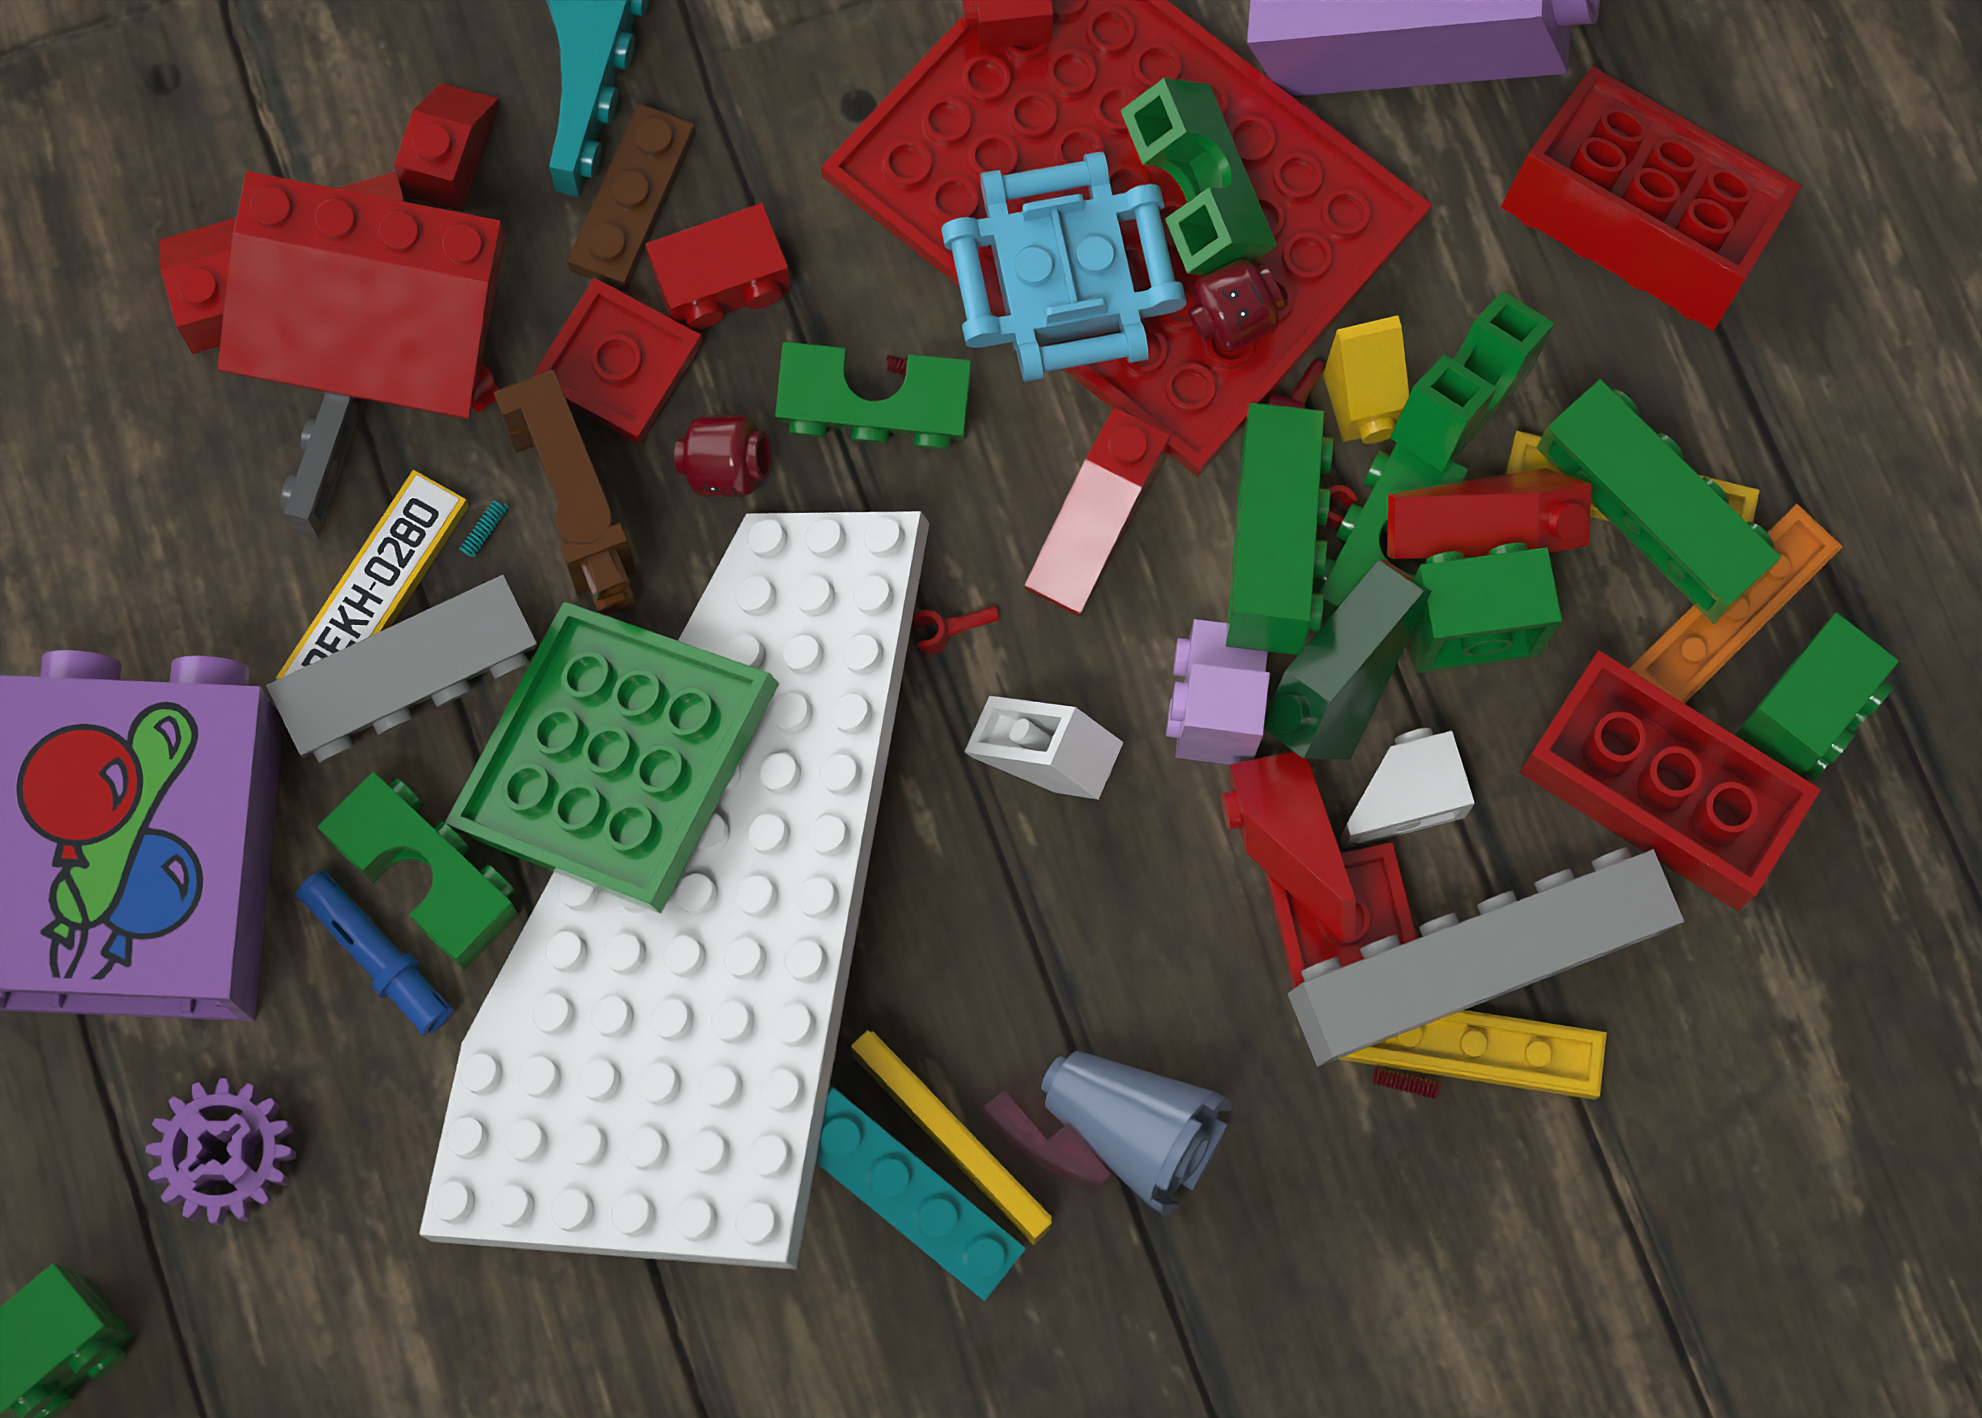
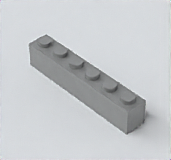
(1483, 956)

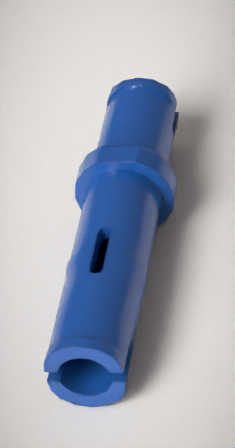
(393, 972)

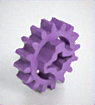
(201, 1170)

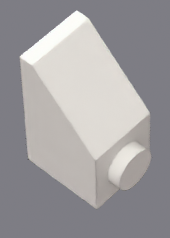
(1045, 745)
(1412, 790)

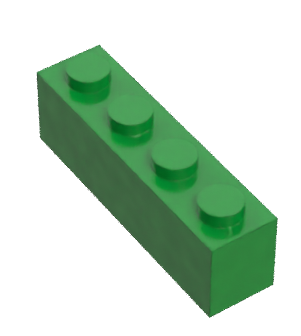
(1659, 500)
(1276, 530)

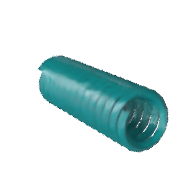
(494, 507)

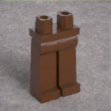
(591, 543)

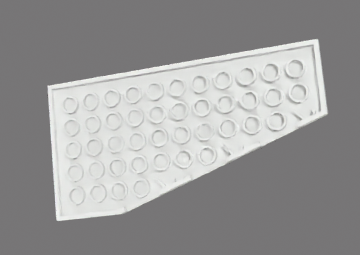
(675, 1067)

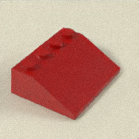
(1650, 197)
(359, 295)

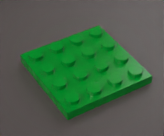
(612, 755)

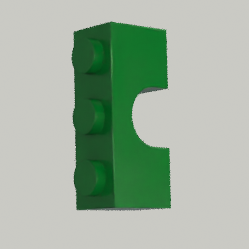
(1186, 135)
(1466, 391)
(927, 406)
(1366, 525)
(382, 828)

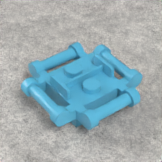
(1063, 268)

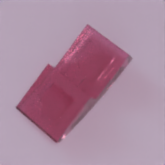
(1061, 1154)

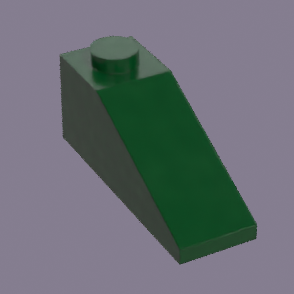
(1346, 666)

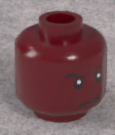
(1236, 305)
(723, 456)

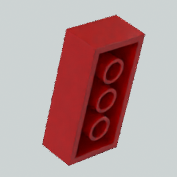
(1670, 781)

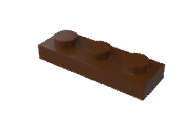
(631, 197)

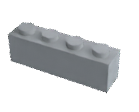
(403, 667)

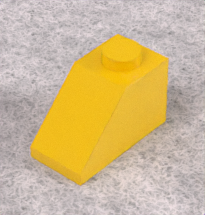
(1367, 379)

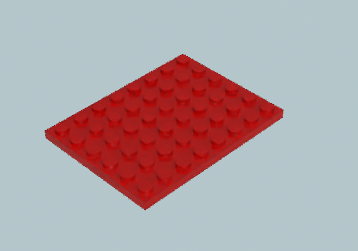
(1056, 100)

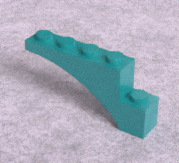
(593, 48)
(913, 1197)

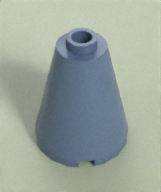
(1138, 1123)

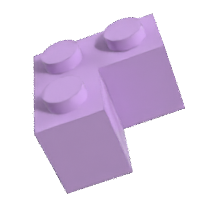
(1222, 699)

